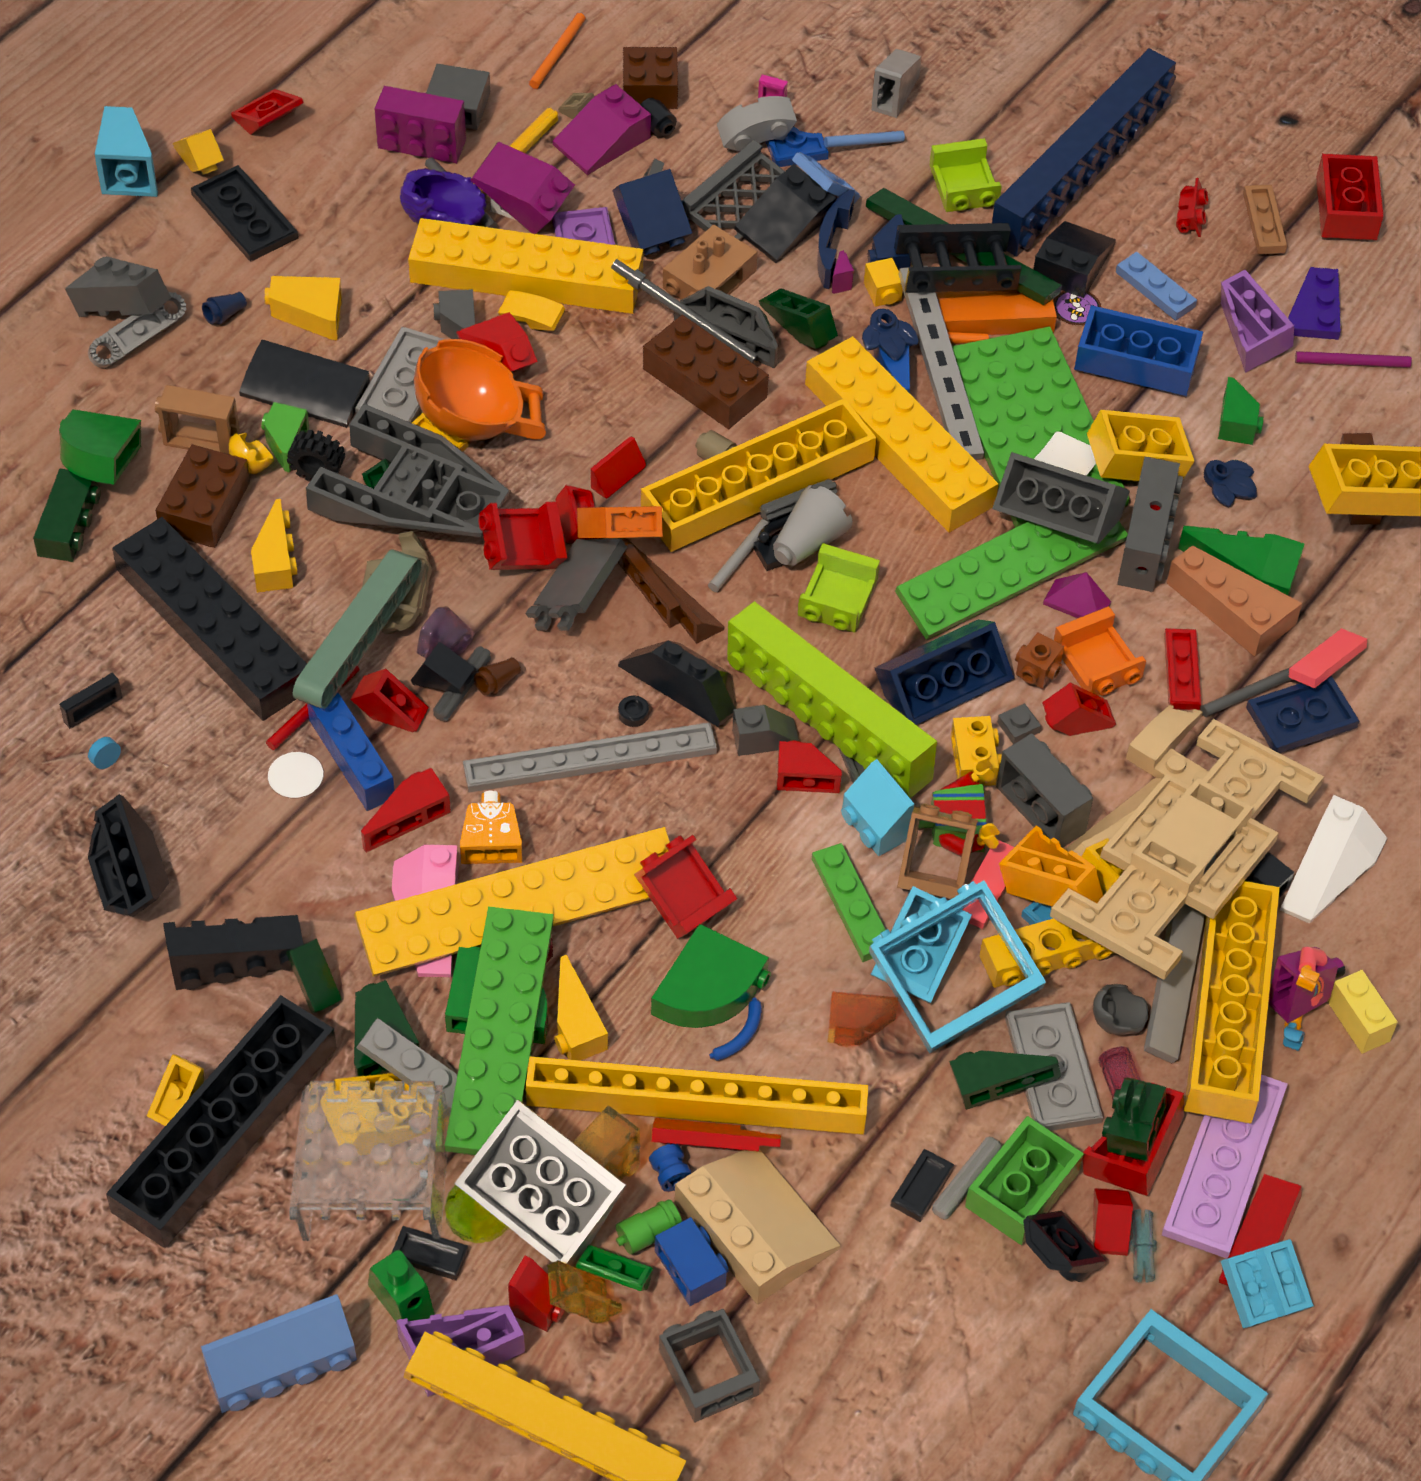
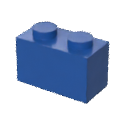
(691, 1261)

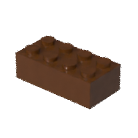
(705, 371)

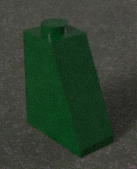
(372, 1003)

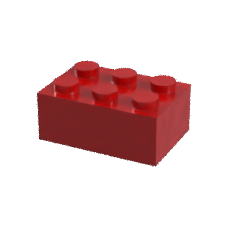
(1349, 196)

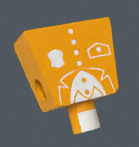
(490, 832)

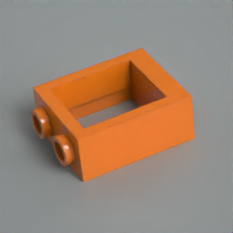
(619, 522)

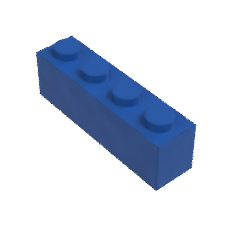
(352, 752)

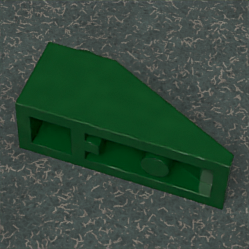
(802, 317)
(994, 1074)

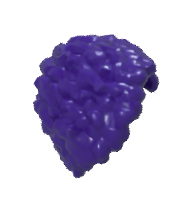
(442, 197)

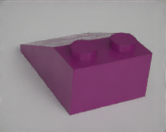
(604, 130)
(522, 185)

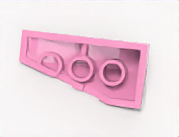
(421, 872)

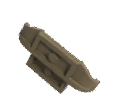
(414, 601)

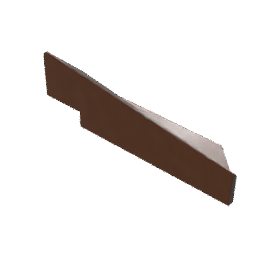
(667, 596)

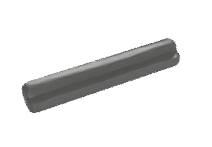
(786, 504)
(450, 700)

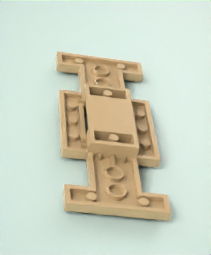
(1175, 838)

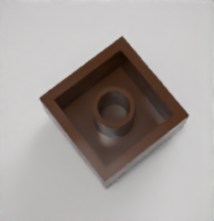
(651, 74)

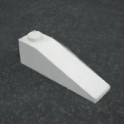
(1338, 854)

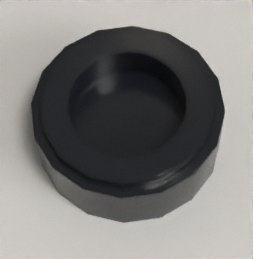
(633, 711)

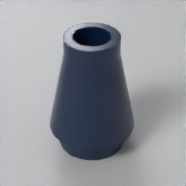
(222, 307)

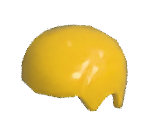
(255, 452)

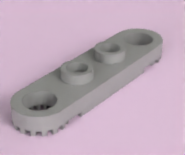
(135, 332)

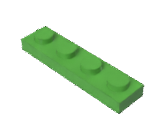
(848, 897)

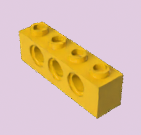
(1050, 933)

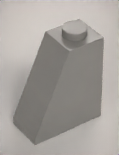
(894, 82)

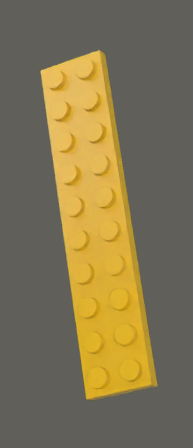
(455, 916)

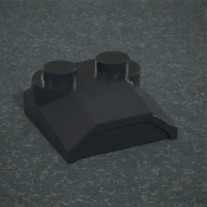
(1061, 1245)

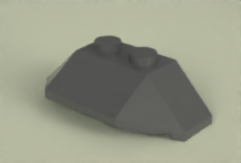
(737, 319)

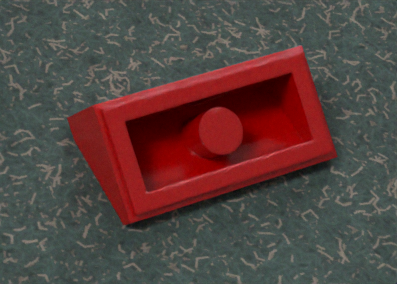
(617, 468)
(568, 501)

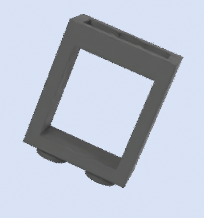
(721, 1395)

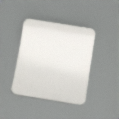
(1068, 454)

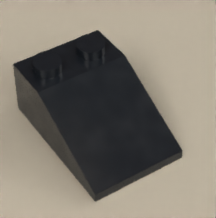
(785, 213)
(1073, 257)

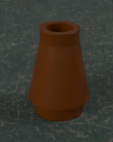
(494, 677)

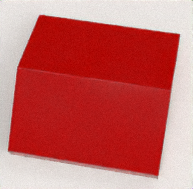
(266, 110)

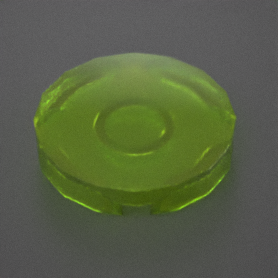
(470, 1219)

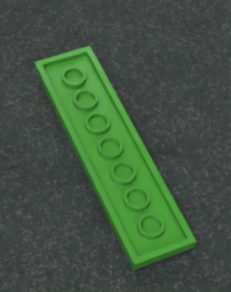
(995, 574)
(499, 1025)

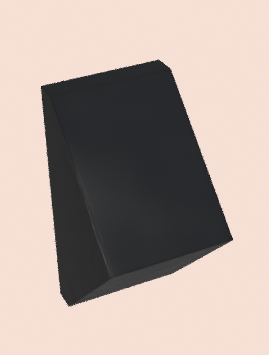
(444, 671)

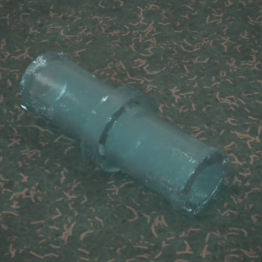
(1143, 1246)

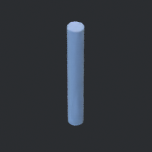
(864, 139)

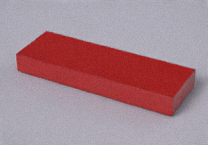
(1182, 669)

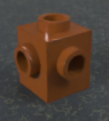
(1039, 660)

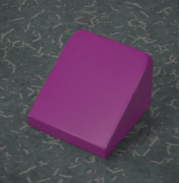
(842, 274)

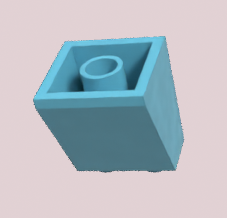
(124, 155)

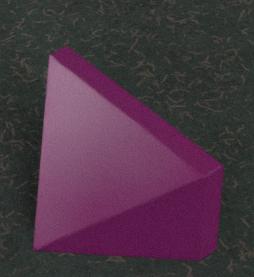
(1076, 595)

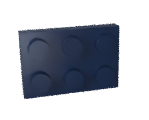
(1302, 715)

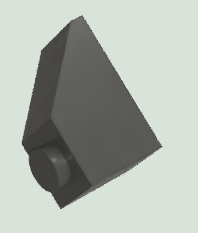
(454, 311)
(760, 729)

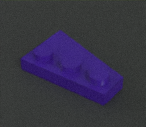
(1318, 305)

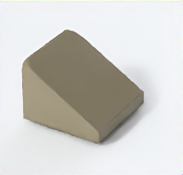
(575, 104)

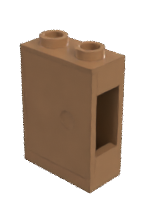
(712, 261)

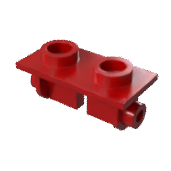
(1191, 206)

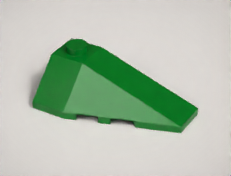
(1267, 559)

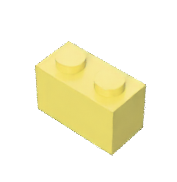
(1362, 1011)

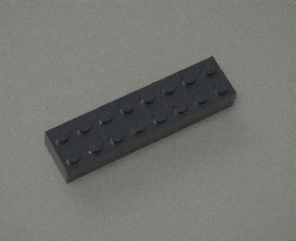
(210, 617)
(221, 1121)

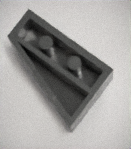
(118, 287)

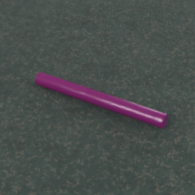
(1353, 359)

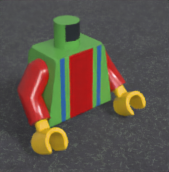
(965, 796)

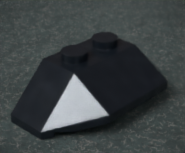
(685, 679)
(125, 859)

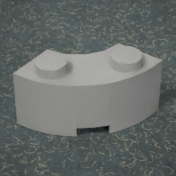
(761, 121)

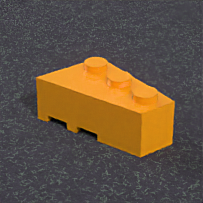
(1045, 870)

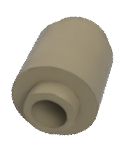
(712, 444)

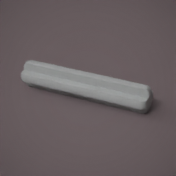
(966, 1176)

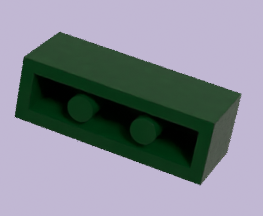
(66, 516)

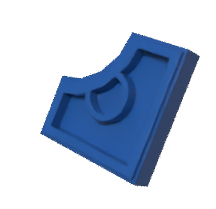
(797, 141)

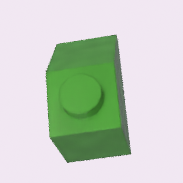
(281, 427)

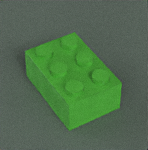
(1023, 1178)

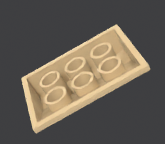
(754, 1221)

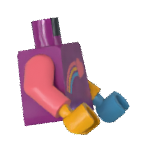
(1299, 985)

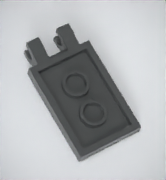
(576, 582)

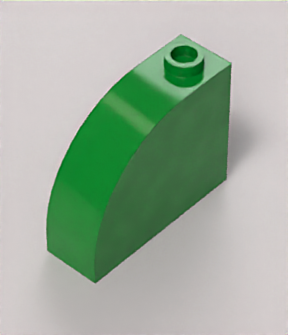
(98, 444)
(709, 981)
(461, 994)

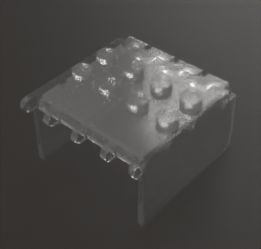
(370, 1151)

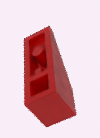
(411, 805)

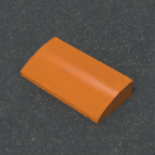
(994, 312)

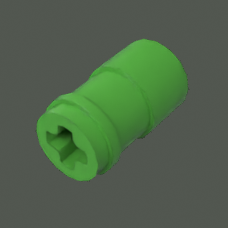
(640, 1229)

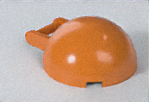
(473, 394)

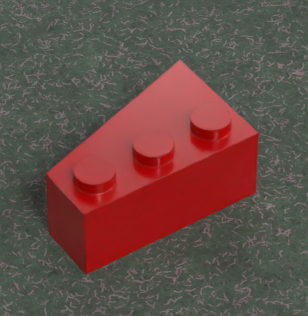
(1131, 1172)

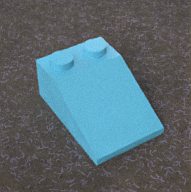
(925, 957)

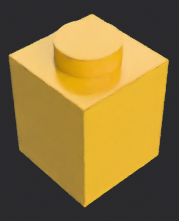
(883, 282)

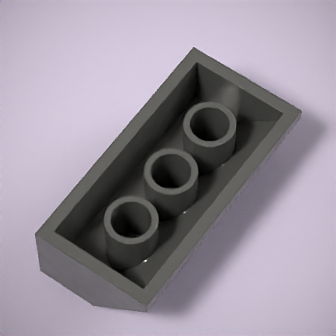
(1059, 498)

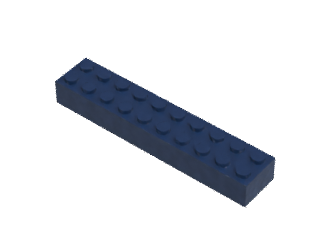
(1085, 149)

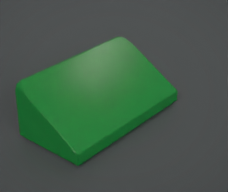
(615, 1268)

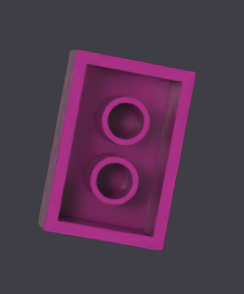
(420, 124)

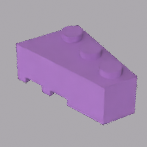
(1254, 321)
(486, 1330)

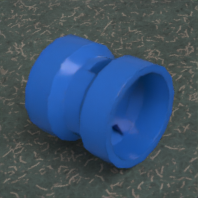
(670, 1166)

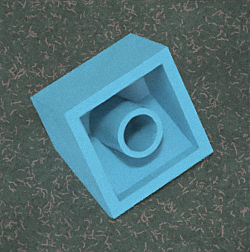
(878, 809)

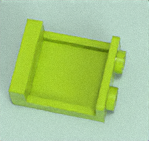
(963, 175)
(839, 588)

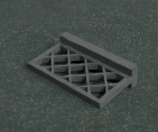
(725, 178)

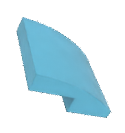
(1266, 1283)

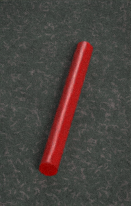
(295, 722)

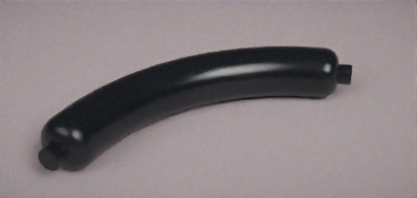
(771, 528)

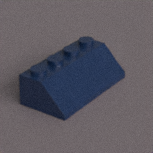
(946, 671)

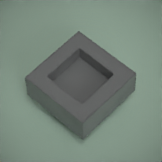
(1018, 723)

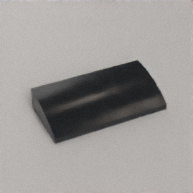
(304, 381)

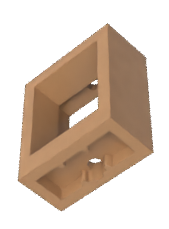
(198, 404)
(931, 883)

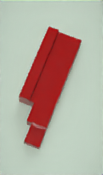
(710, 1135)
(1267, 1216)

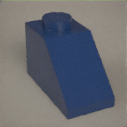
(884, 243)

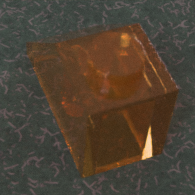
(859, 1017)

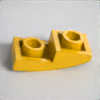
(533, 309)

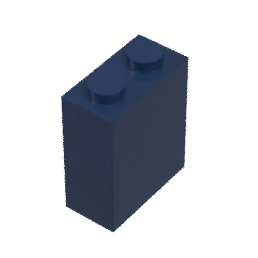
(652, 212)

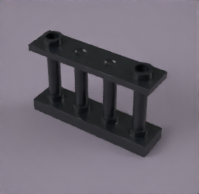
(957, 239)

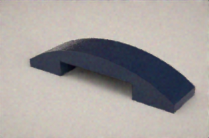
(837, 216)

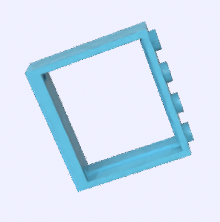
(939, 911)
(1199, 1362)

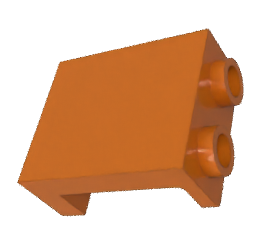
(1098, 653)

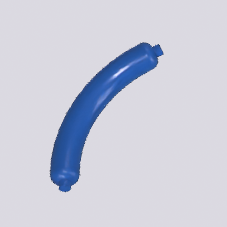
(745, 1035)

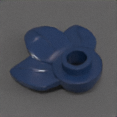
(890, 336)
(1230, 480)

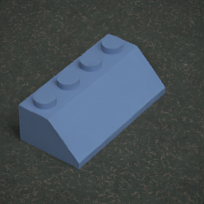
(279, 1354)

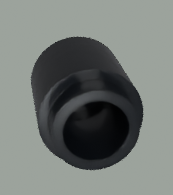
(662, 120)

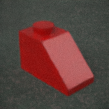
(389, 701)
(1077, 711)
(806, 769)
(530, 1296)

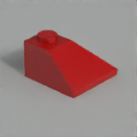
(504, 337)

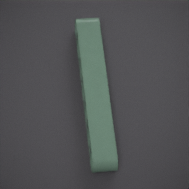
(357, 629)

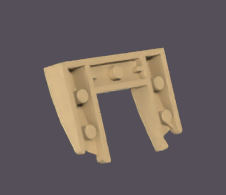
(1156, 743)

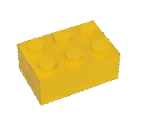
(1125, 438)

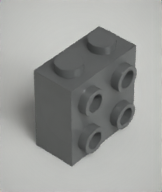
(465, 85)

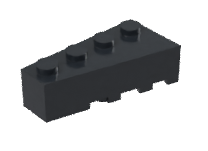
(230, 950)

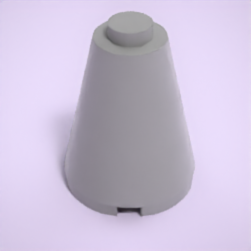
(813, 521)

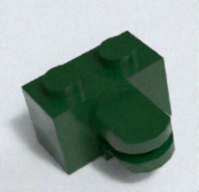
(1136, 1118)

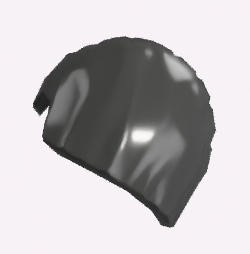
(1119, 1010)

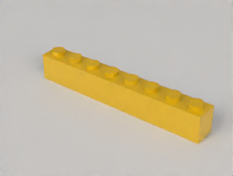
(539, 1415)

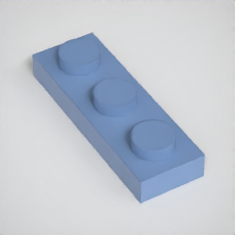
(1156, 286)

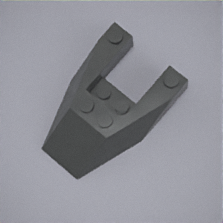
(423, 490)

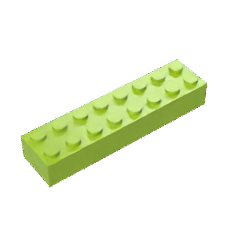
(829, 698)

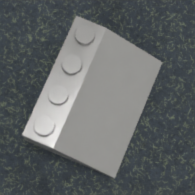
(541, 1185)

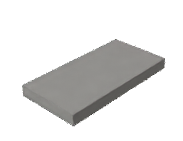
(393, 382)
(1053, 1032)

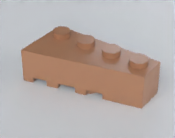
(1233, 600)

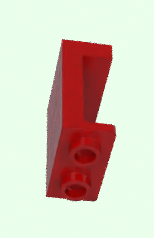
(522, 537)
(682, 886)

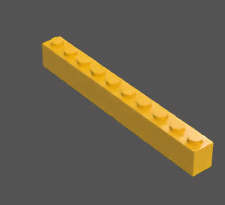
(697, 1095)

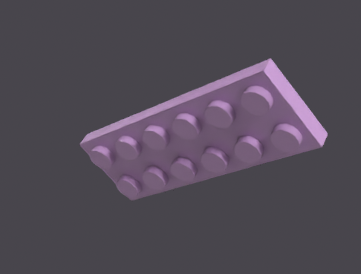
(1222, 1175)

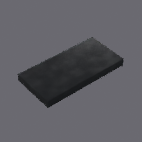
(244, 213)

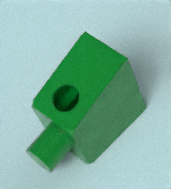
(397, 1284)

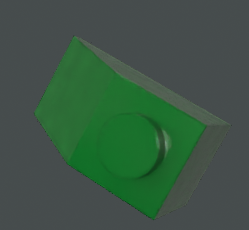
(1239, 414)

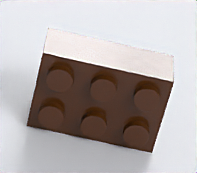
(204, 494)

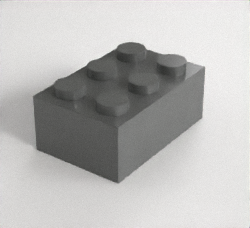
(1044, 790)

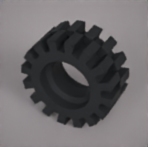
(314, 451)

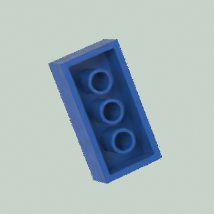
(1138, 350)

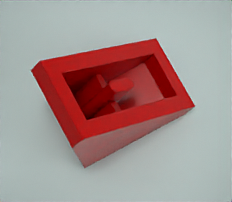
(1112, 1221)

